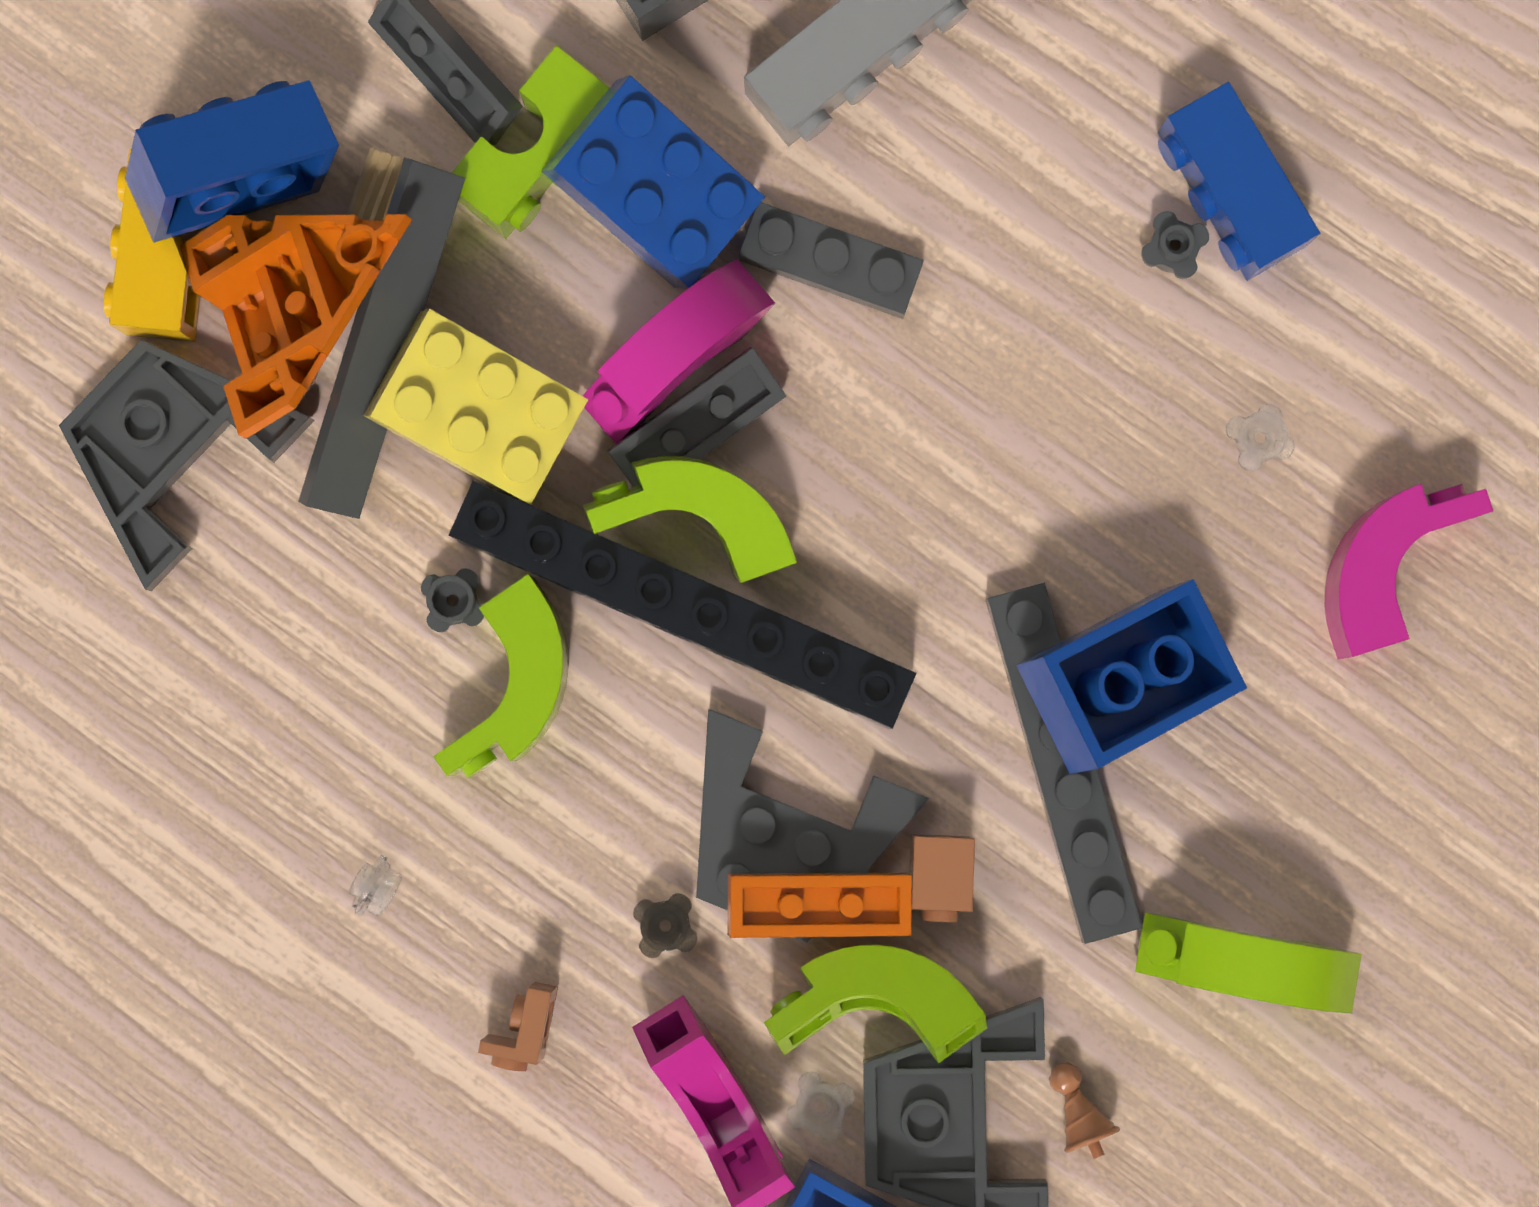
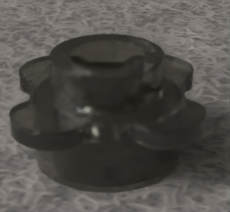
(657, 940)

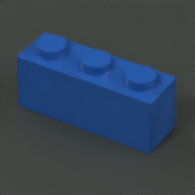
(1236, 182)

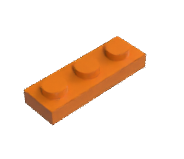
(819, 905)

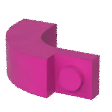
(673, 345)
(1362, 574)
(715, 1104)

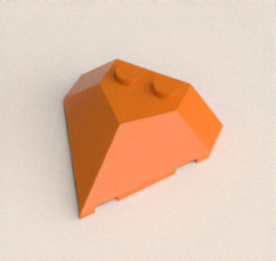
(285, 297)

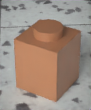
(942, 875)

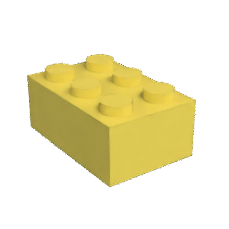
(475, 406)

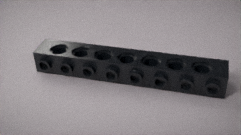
(682, 605)

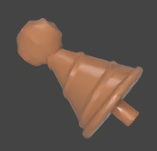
(1083, 1120)

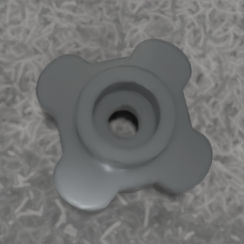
(1180, 261)
(438, 590)

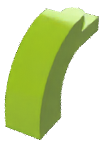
(741, 516)
(536, 683)
(1248, 964)
(884, 981)

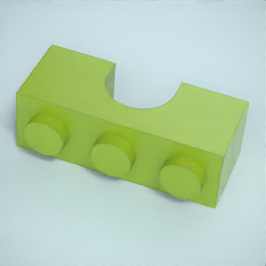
(507, 186)

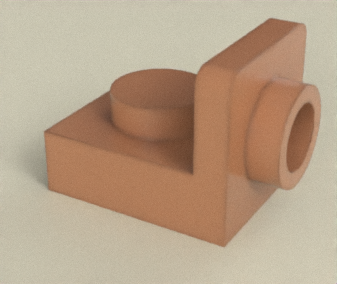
(532, 1020)

